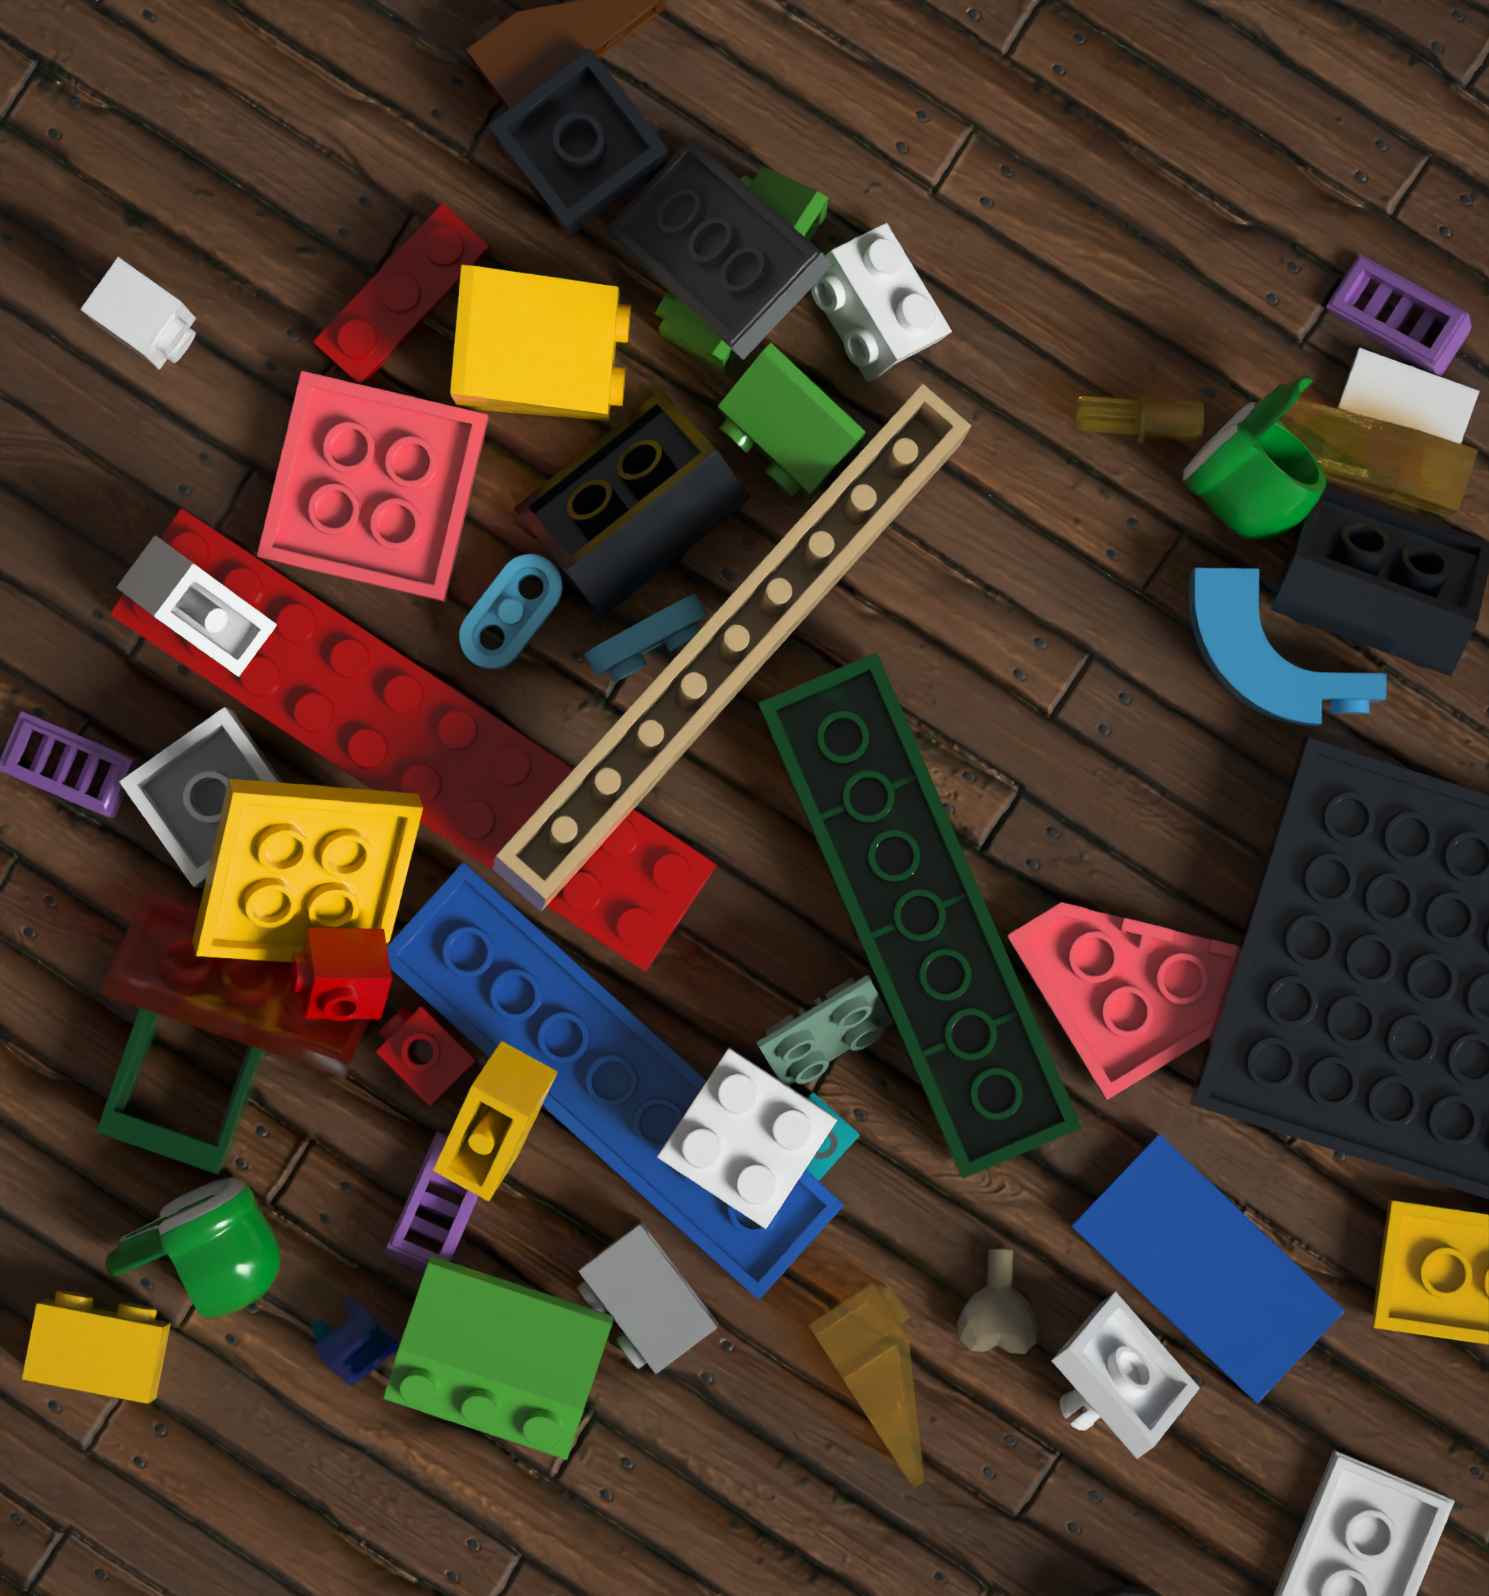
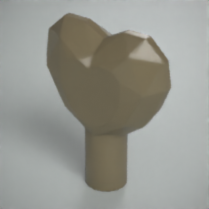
(998, 1312)

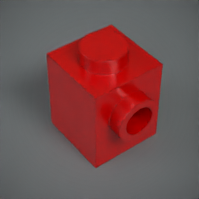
(342, 973)
(424, 1053)

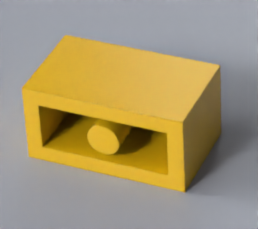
(495, 1121)
(97, 1348)

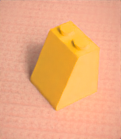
(537, 345)

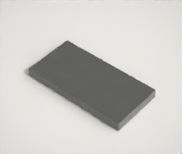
(718, 247)

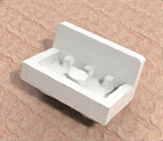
(878, 303)

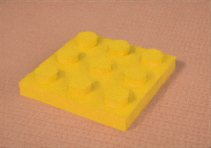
(301, 862)

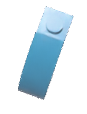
(1243, 661)

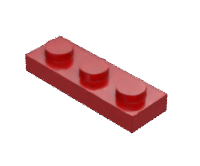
(401, 295)

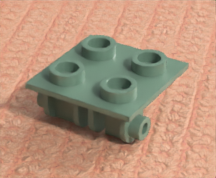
(845, 1021)

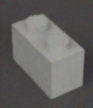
(647, 1299)

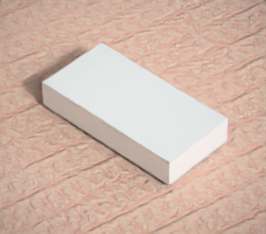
(1407, 396)

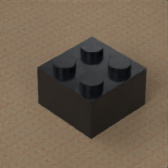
(579, 143)

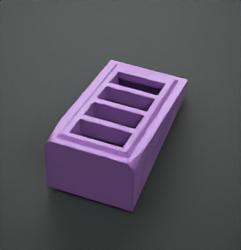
(1411, 347)
(111, 792)
(416, 1256)

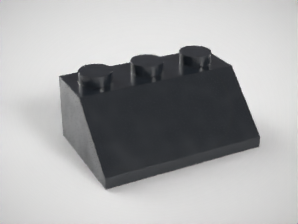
(632, 503)
(1384, 579)

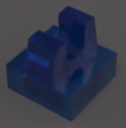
(356, 1345)

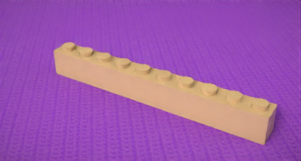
(730, 648)

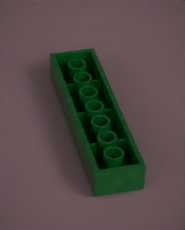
(919, 916)

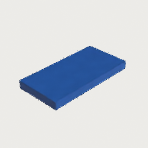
(1207, 1268)

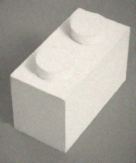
(140, 315)

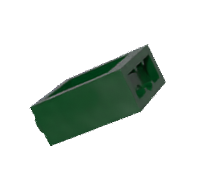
(164, 1138)

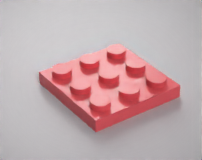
(373, 486)

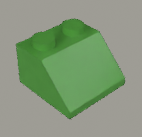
(789, 424)

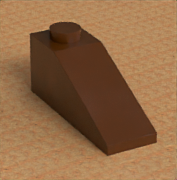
(538, 42)

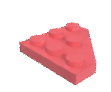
(1123, 988)

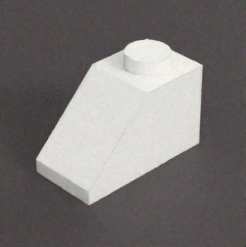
(196, 606)

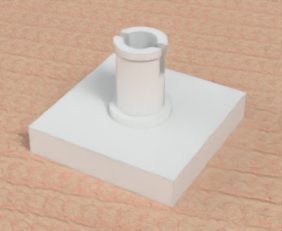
(1122, 1377)

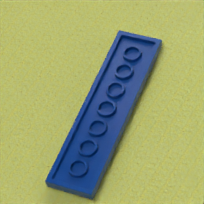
(614, 1076)

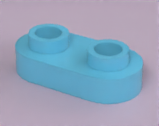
(508, 610)
(623, 652)

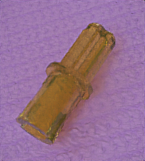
(1141, 417)

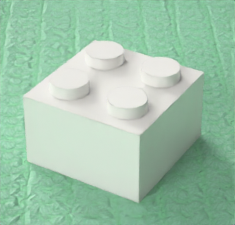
(187, 784)
(747, 1138)

